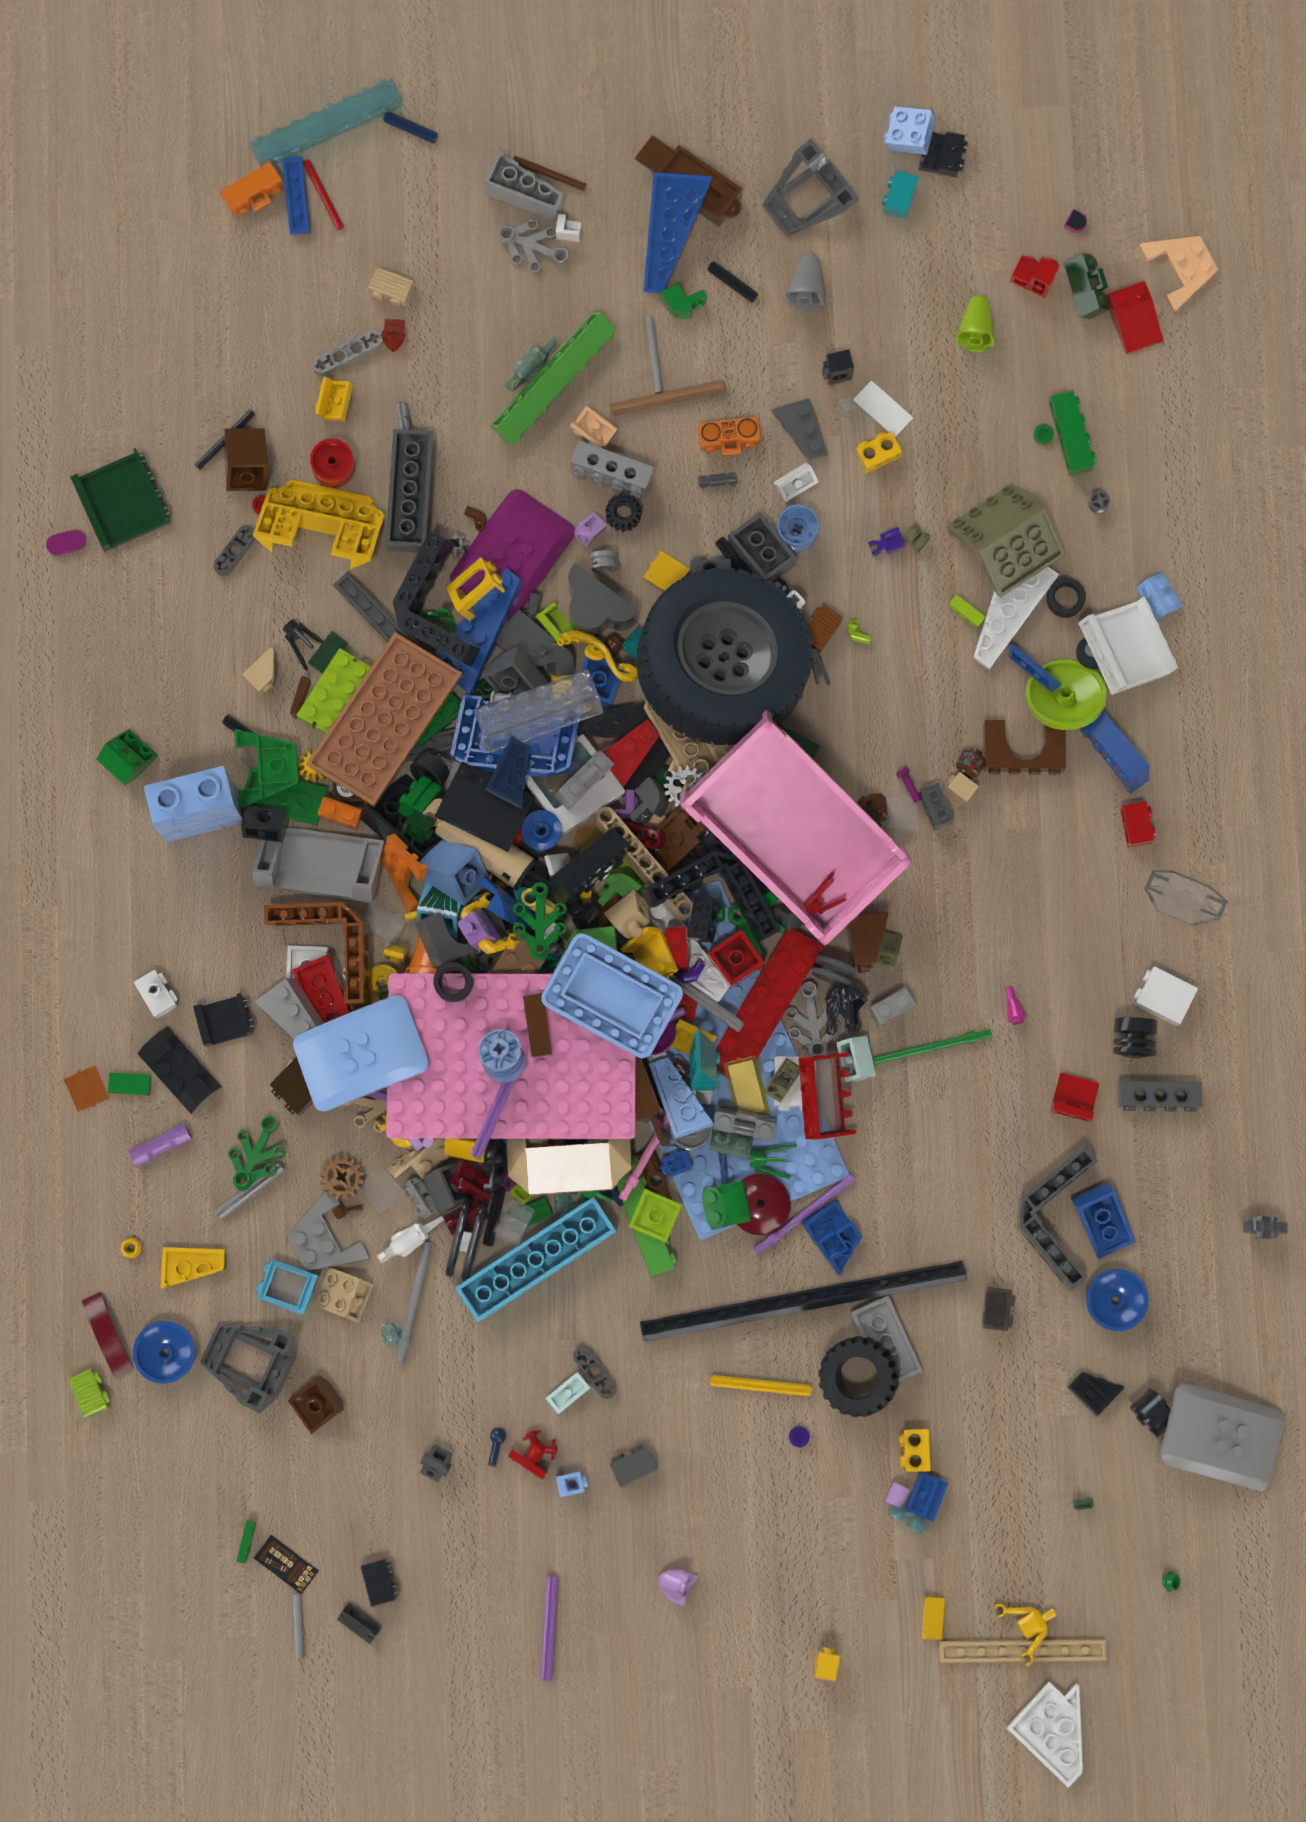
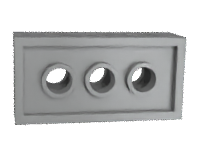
(611, 470)

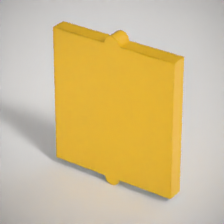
(665, 571)

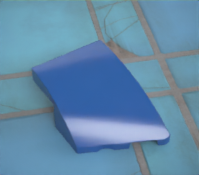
(503, 904)
(833, 1235)

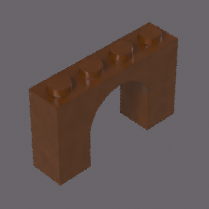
(999, 759)

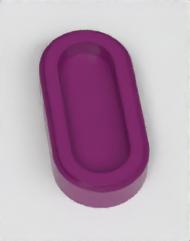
(66, 542)

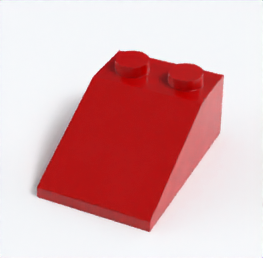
(1135, 317)

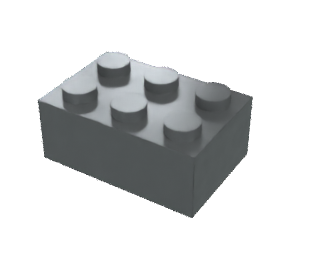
(762, 548)

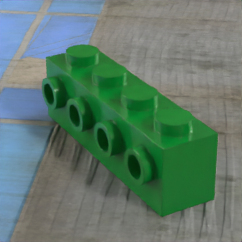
(1071, 433)

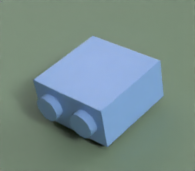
(910, 130)

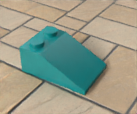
(703, 1064)

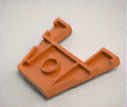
(399, 866)

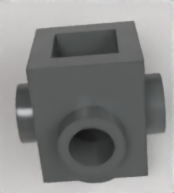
(436, 1463)

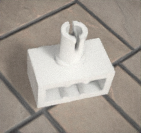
(156, 994)

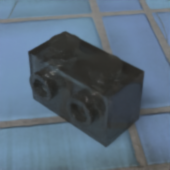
(997, 1309)

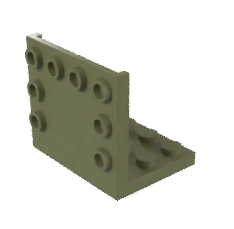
(1010, 537)

